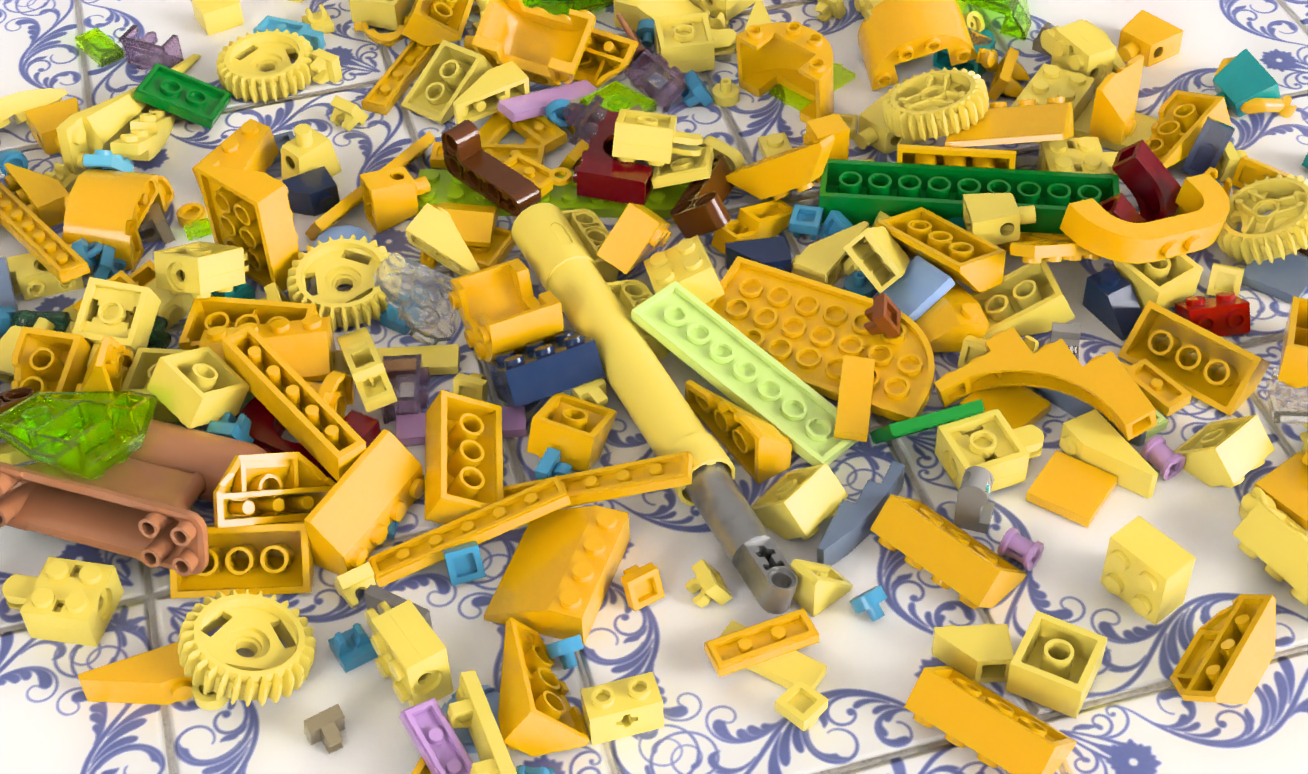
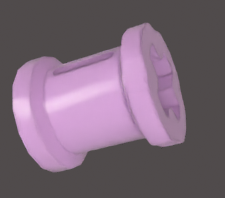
(1163, 457)
(1020, 548)

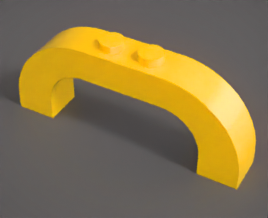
(1147, 242)

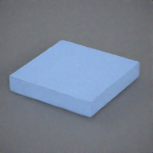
(918, 288)

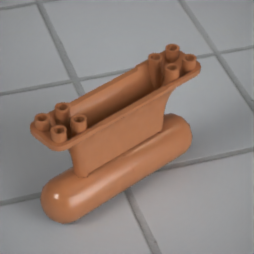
(137, 504)

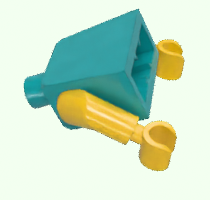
(986, 54)
(1249, 87)

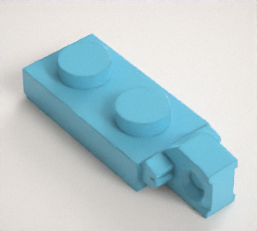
(271, 23)
(106, 160)

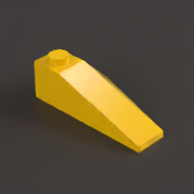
(1117, 102)
(1181, 122)
(952, 320)
(49, 360)
(107, 367)
(745, 436)
(533, 700)

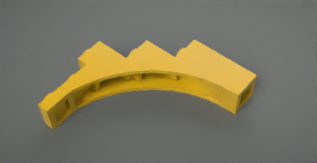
(1099, 383)

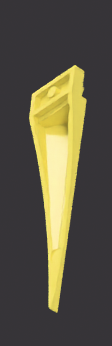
(103, 124)

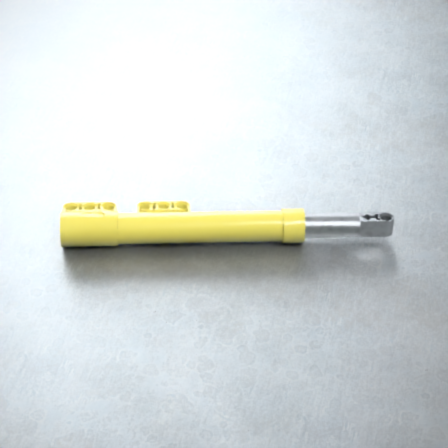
(564, 258)

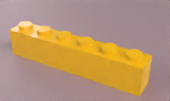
(293, 401)

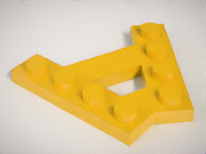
(540, 134)
(1049, 246)

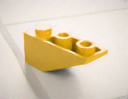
(38, 192)

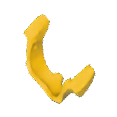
(385, 39)

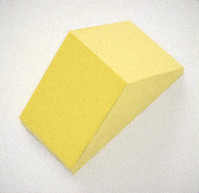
(217, 15)
(818, 586)

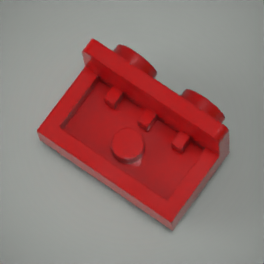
(1220, 315)

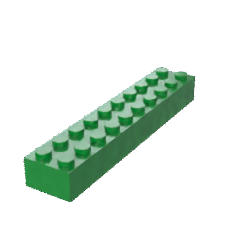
(869, 187)

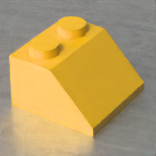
(572, 427)

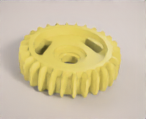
(244, 62)
(935, 104)
(1271, 234)
(337, 264)
(251, 624)

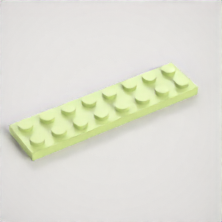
(742, 371)

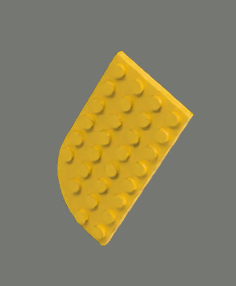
(815, 324)

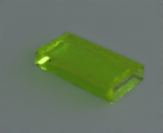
(99, 47)

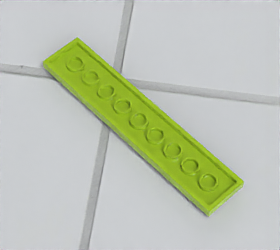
(451, 190)

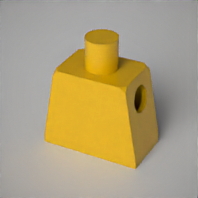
(1150, 38)
(46, 119)
(391, 196)

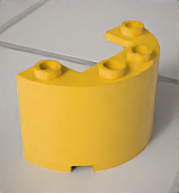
(908, 31)
(538, 42)
(789, 57)
(111, 207)
(502, 310)

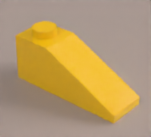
(140, 679)

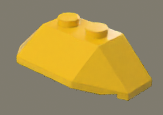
(604, 57)
(784, 171)
(268, 489)
(1229, 652)

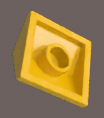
(473, 222)

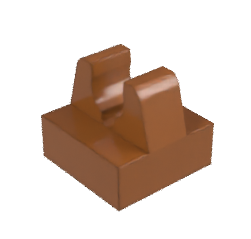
(884, 317)

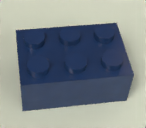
(545, 368)

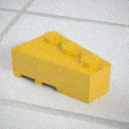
(248, 148)
(634, 237)

